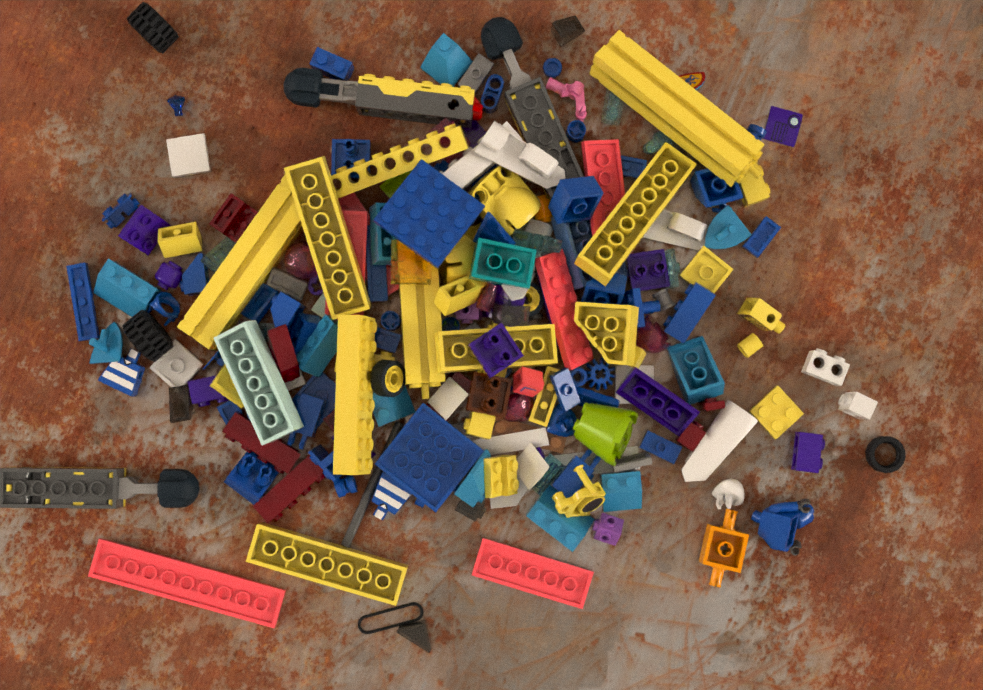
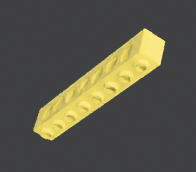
(457, 144)

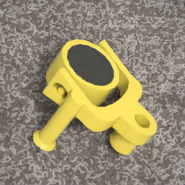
(583, 500)

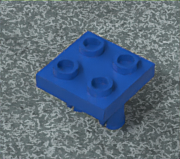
(347, 152)
(633, 298)
(252, 476)

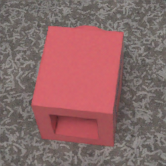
(528, 381)

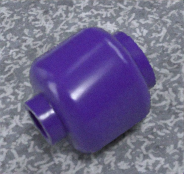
(169, 275)

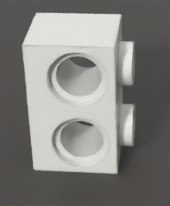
(824, 371)
(857, 405)

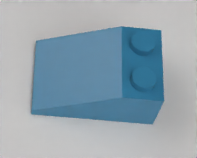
(695, 370)

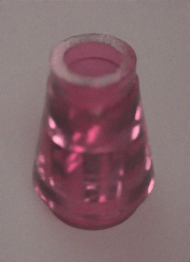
(487, 298)

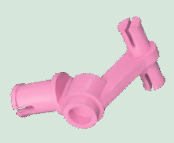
(574, 91)

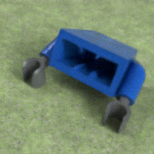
(779, 525)

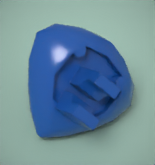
(561, 422)

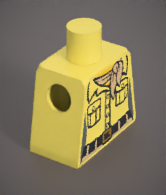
(761, 315)

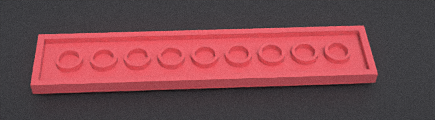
(187, 583)

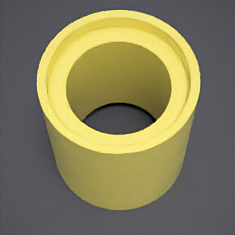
(750, 345)

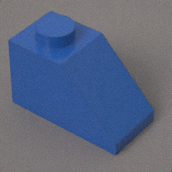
(195, 277)
(302, 330)

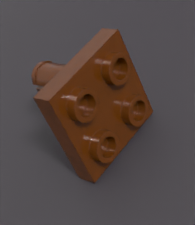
(489, 395)

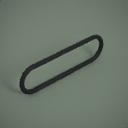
(388, 610)

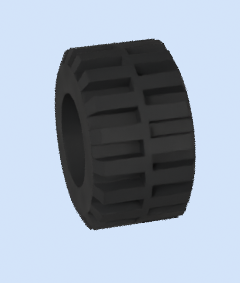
(152, 27)
(148, 335)

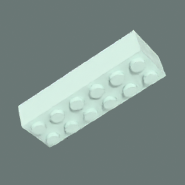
(258, 382)

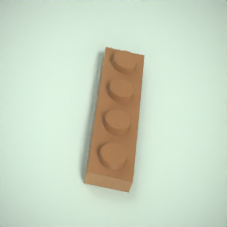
(503, 427)

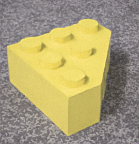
(609, 329)

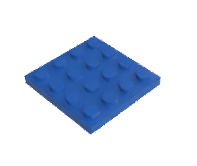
(429, 213)
(429, 457)

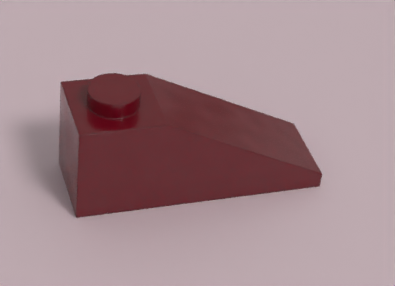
(283, 353)

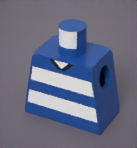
(125, 374)
(389, 496)

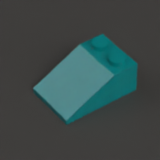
(502, 263)

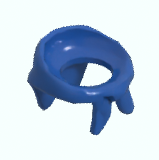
(167, 298)

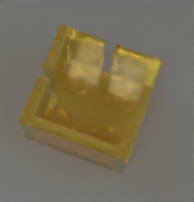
(408, 266)

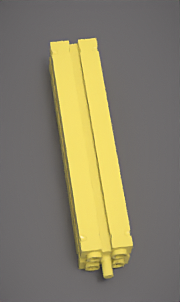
(677, 109)
(244, 268)
(418, 324)

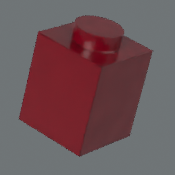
(691, 436)

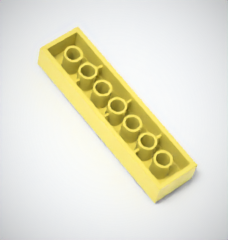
(635, 214)
(328, 237)
(354, 395)
(327, 563)

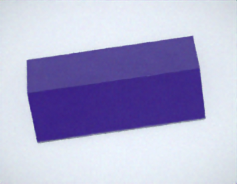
(657, 401)

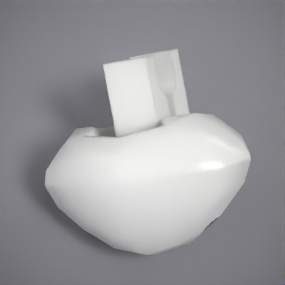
(729, 493)

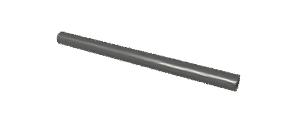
(368, 493)

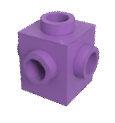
(468, 317)
(608, 529)

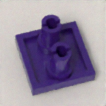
(143, 229)
(648, 270)
(495, 350)

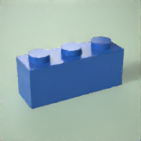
(688, 311)

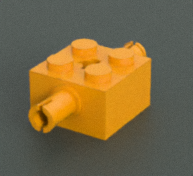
(727, 559)

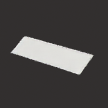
(514, 441)

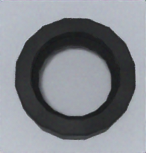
(900, 454)

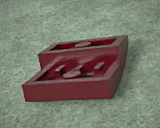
(233, 217)

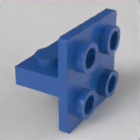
(321, 457)

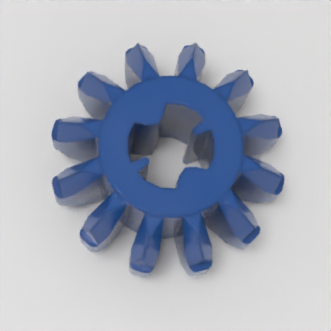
(598, 367)

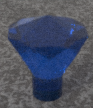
(176, 103)

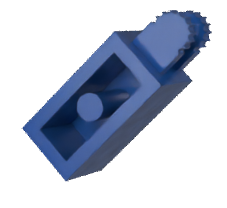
(310, 411)
(568, 480)

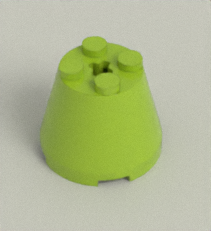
(605, 430)

